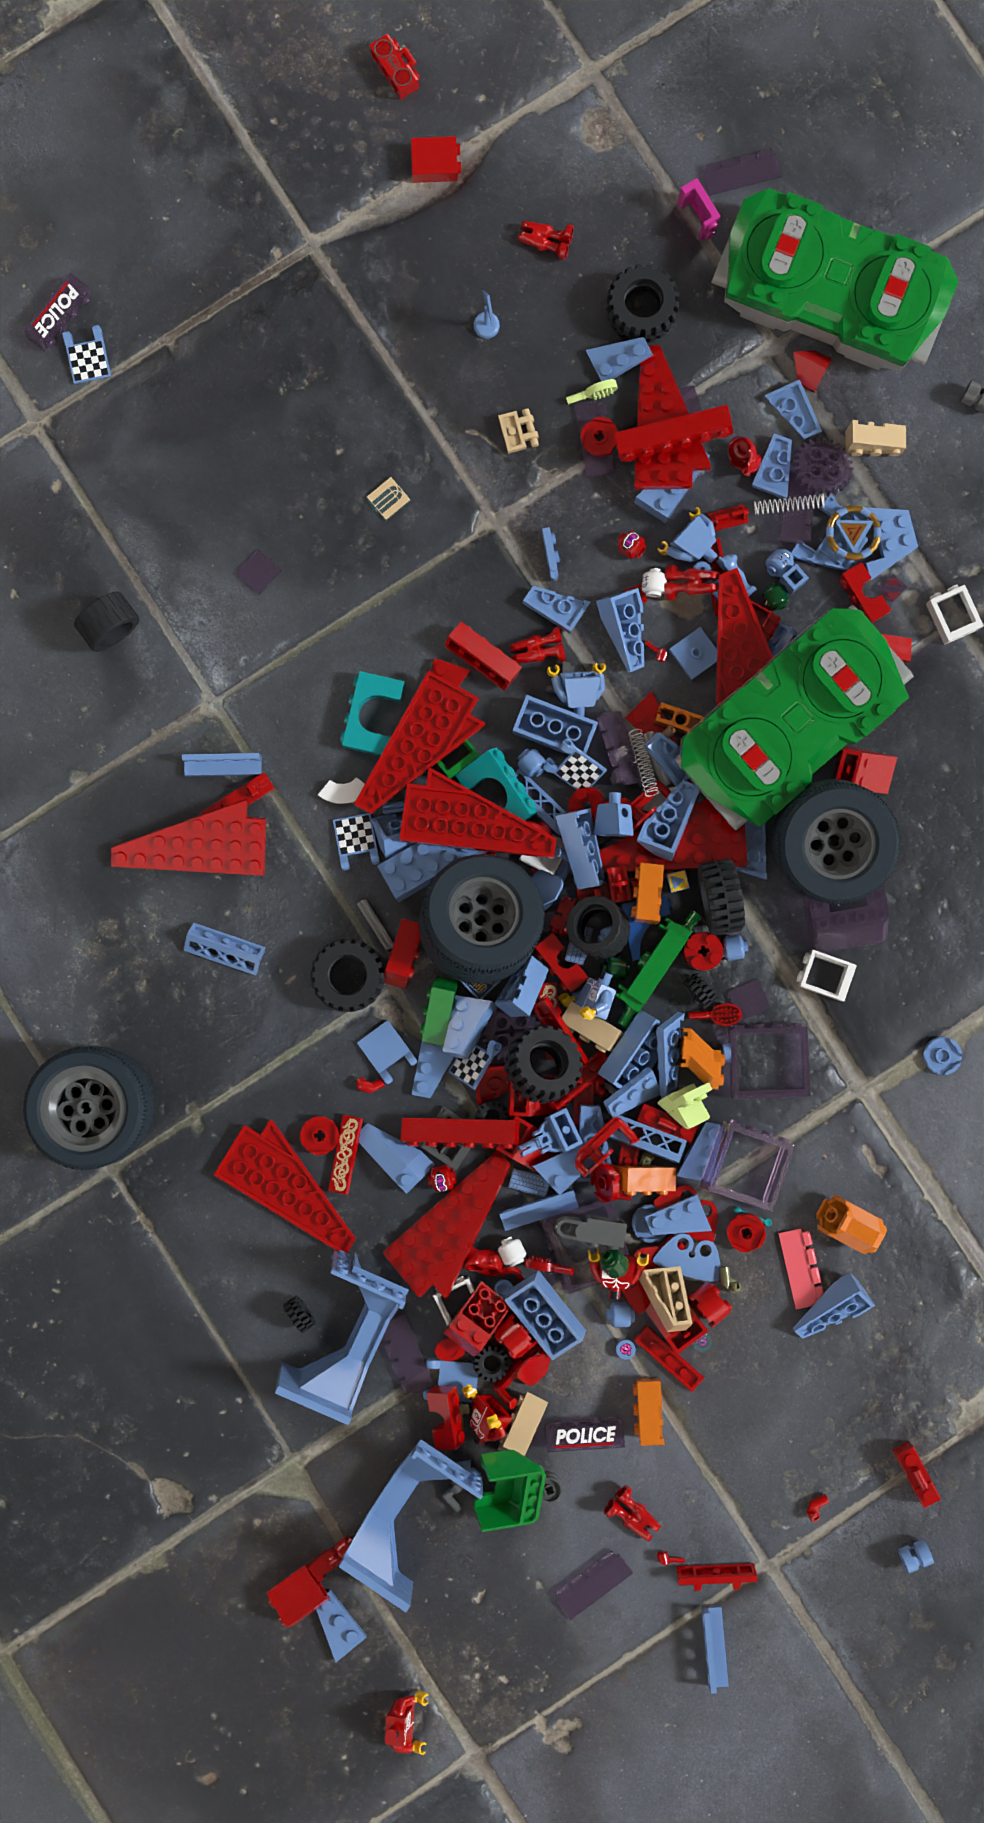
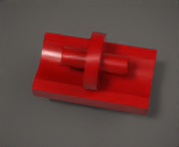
(618, 884)

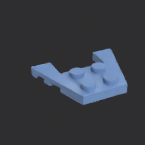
(896, 538)
(824, 554)

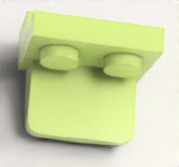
(686, 1105)

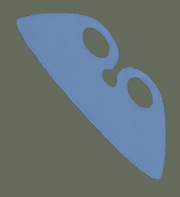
(698, 1267)

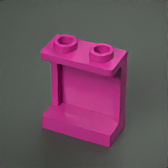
(694, 194)

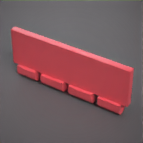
(798, 1264)

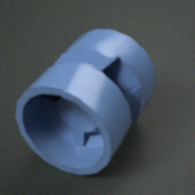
(922, 1553)

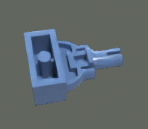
(556, 1133)

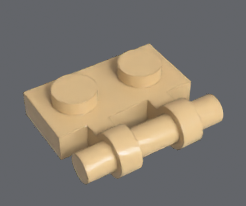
(512, 430)

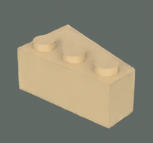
(875, 439)
(596, 1029)
(668, 1296)
(523, 1423)

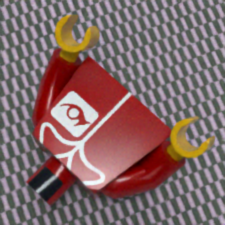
(616, 1284)
(487, 1417)
(400, 1724)

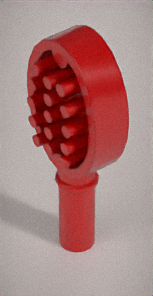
(722, 1014)
(545, 1264)
(449, 1350)

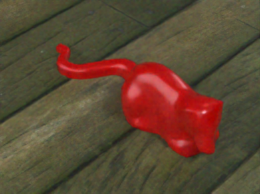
(489, 1264)

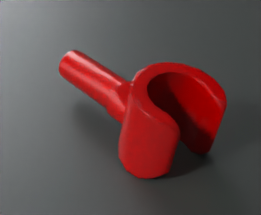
(661, 653)
(665, 1560)

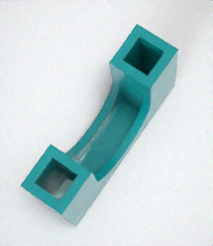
(368, 687)
(493, 765)

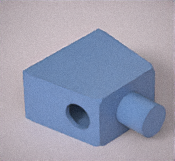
(613, 818)

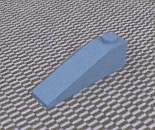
(623, 623)
(666, 826)
(388, 834)
(401, 1162)
(842, 1299)

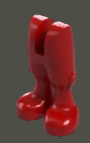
(541, 233)
(696, 582)
(533, 650)
(638, 1519)

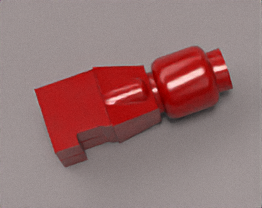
(329, 1558)

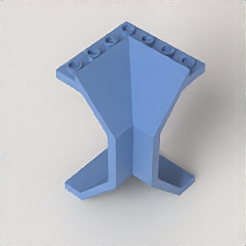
(336, 1379)
(373, 1549)

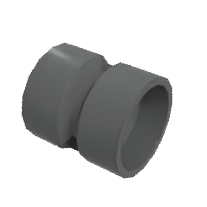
(974, 396)
(552, 1488)

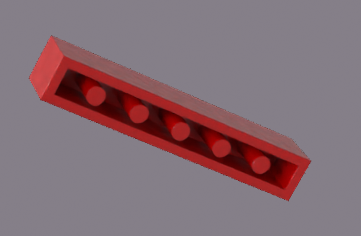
(674, 433)
(460, 1131)

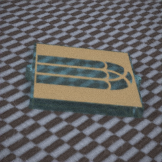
(388, 498)

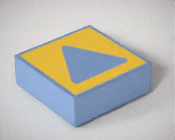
(677, 881)

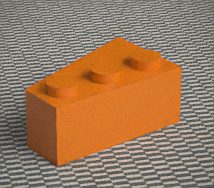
(648, 893)
(646, 1179)
(648, 1411)

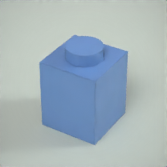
(793, 579)

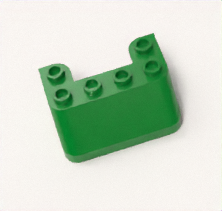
(516, 1491)

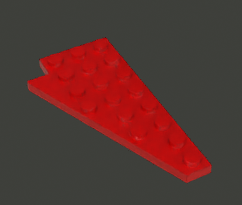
(658, 402)
(740, 639)
(428, 731)
(459, 818)
(704, 840)
(209, 842)
(275, 1176)
(441, 1240)

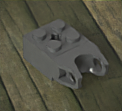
(594, 1230)

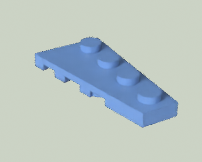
(668, 1053)

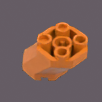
(701, 1059)
(850, 1224)

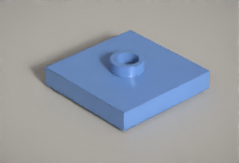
(695, 653)

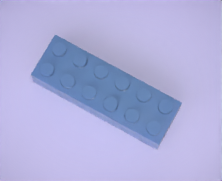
(417, 867)

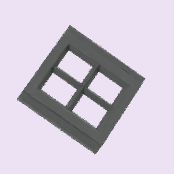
(461, 1152)

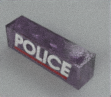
(57, 312)
(584, 1435)

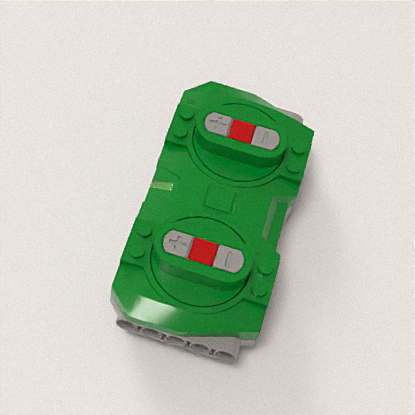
(835, 280)
(794, 717)

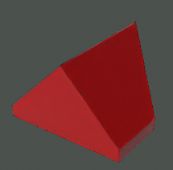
(810, 367)

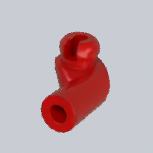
(368, 1087)
(598, 1087)
(814, 1507)

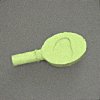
(595, 391)

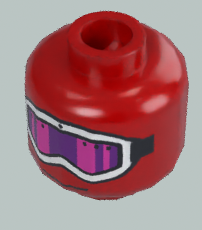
(631, 545)
(442, 1178)

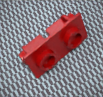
(729, 517)
(559, 923)

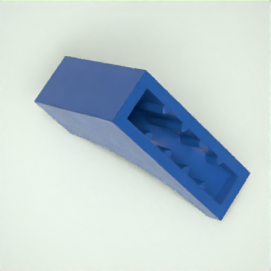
(638, 929)

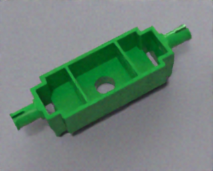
(654, 966)

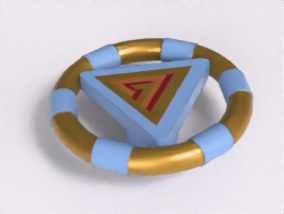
(853, 532)

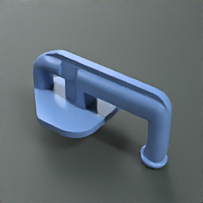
(549, 884)

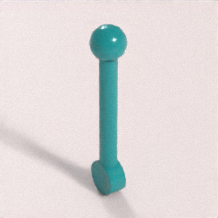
(767, 1222)

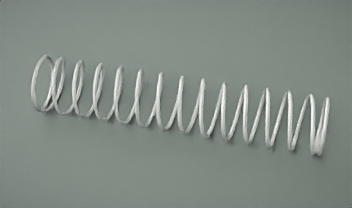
(822, 497)
(647, 791)

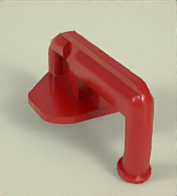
(641, 801)
(591, 1149)
(528, 1369)

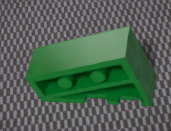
(438, 1010)

